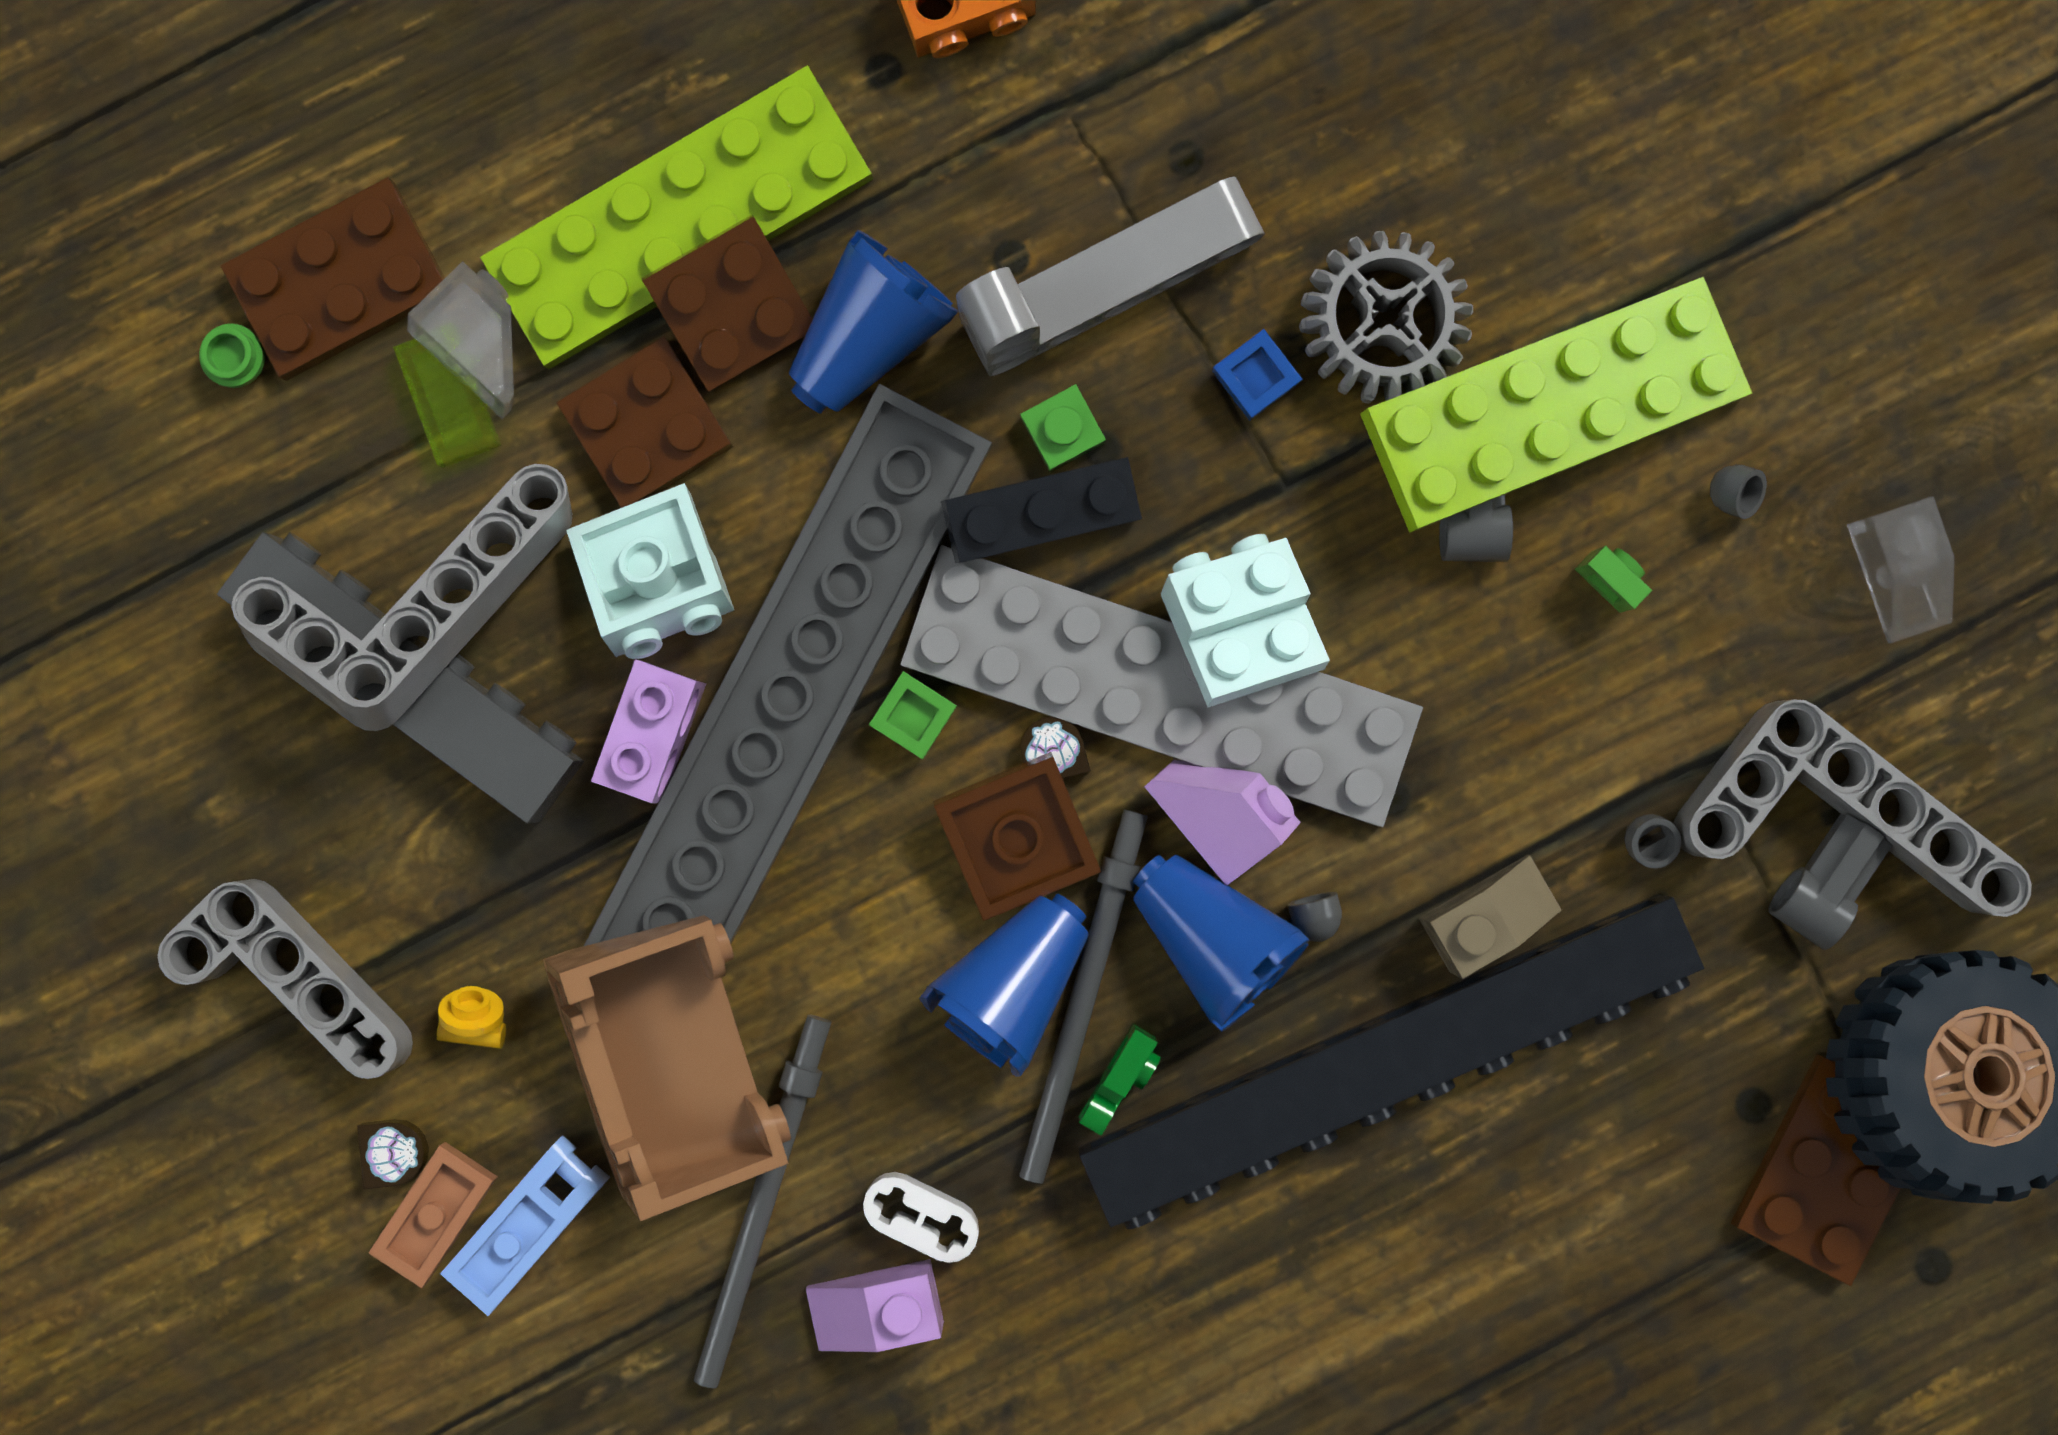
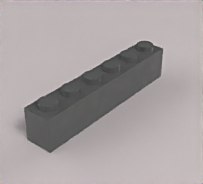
(455, 716)

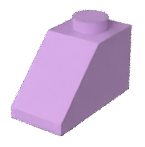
(1224, 814)
(877, 1309)

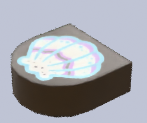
(1061, 739)
(391, 1152)

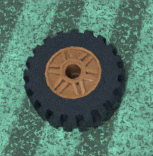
(1952, 1076)

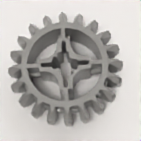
(1426, 281)

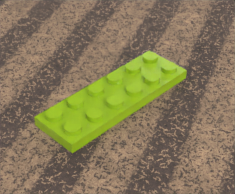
(586, 263)
(1555, 404)

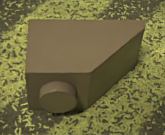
(1491, 917)

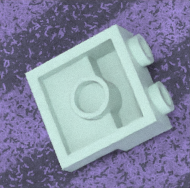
(650, 573)
(1244, 619)

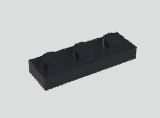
(1041, 510)

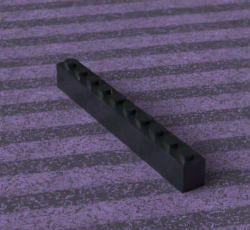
(1389, 1060)

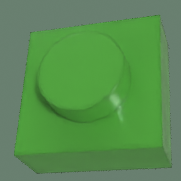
(1063, 428)
(1615, 577)
(913, 715)

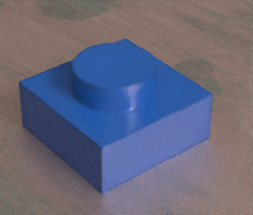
(1256, 374)

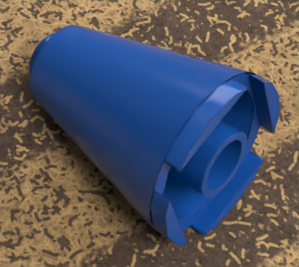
(865, 325)
(1215, 936)
(1012, 982)

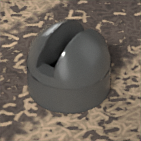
(1738, 490)
(1657, 849)
(1316, 915)

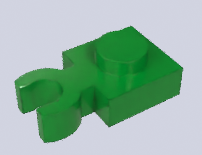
(1129, 1066)

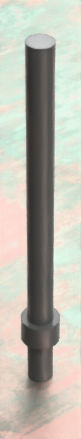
(1117, 877)
(799, 1082)

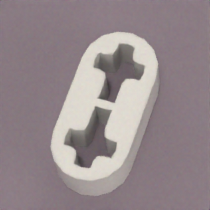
(915, 1231)

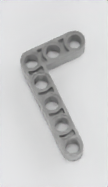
(1025, 319)
(416, 613)
(1859, 796)

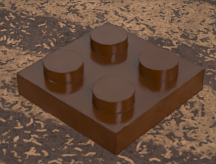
(729, 302)
(644, 423)
(1017, 836)

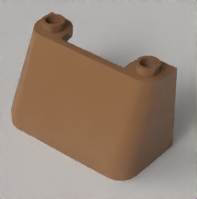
(665, 1064)

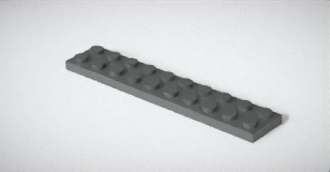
(798, 672)

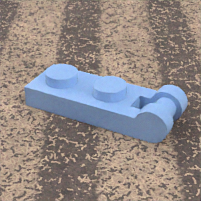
(523, 1227)

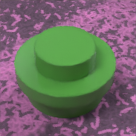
(232, 355)

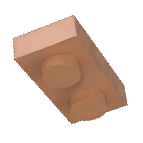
(433, 1214)

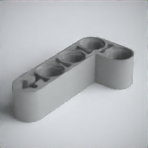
(298, 989)

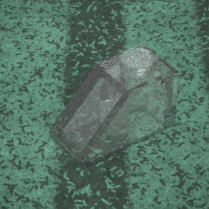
(470, 333)
(1907, 567)

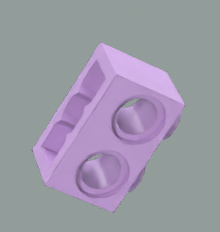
(648, 732)

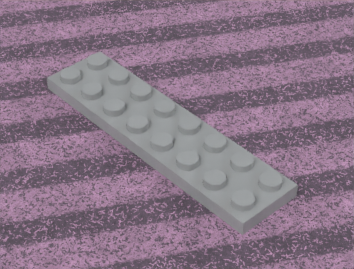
(1134, 683)

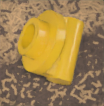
(472, 1018)

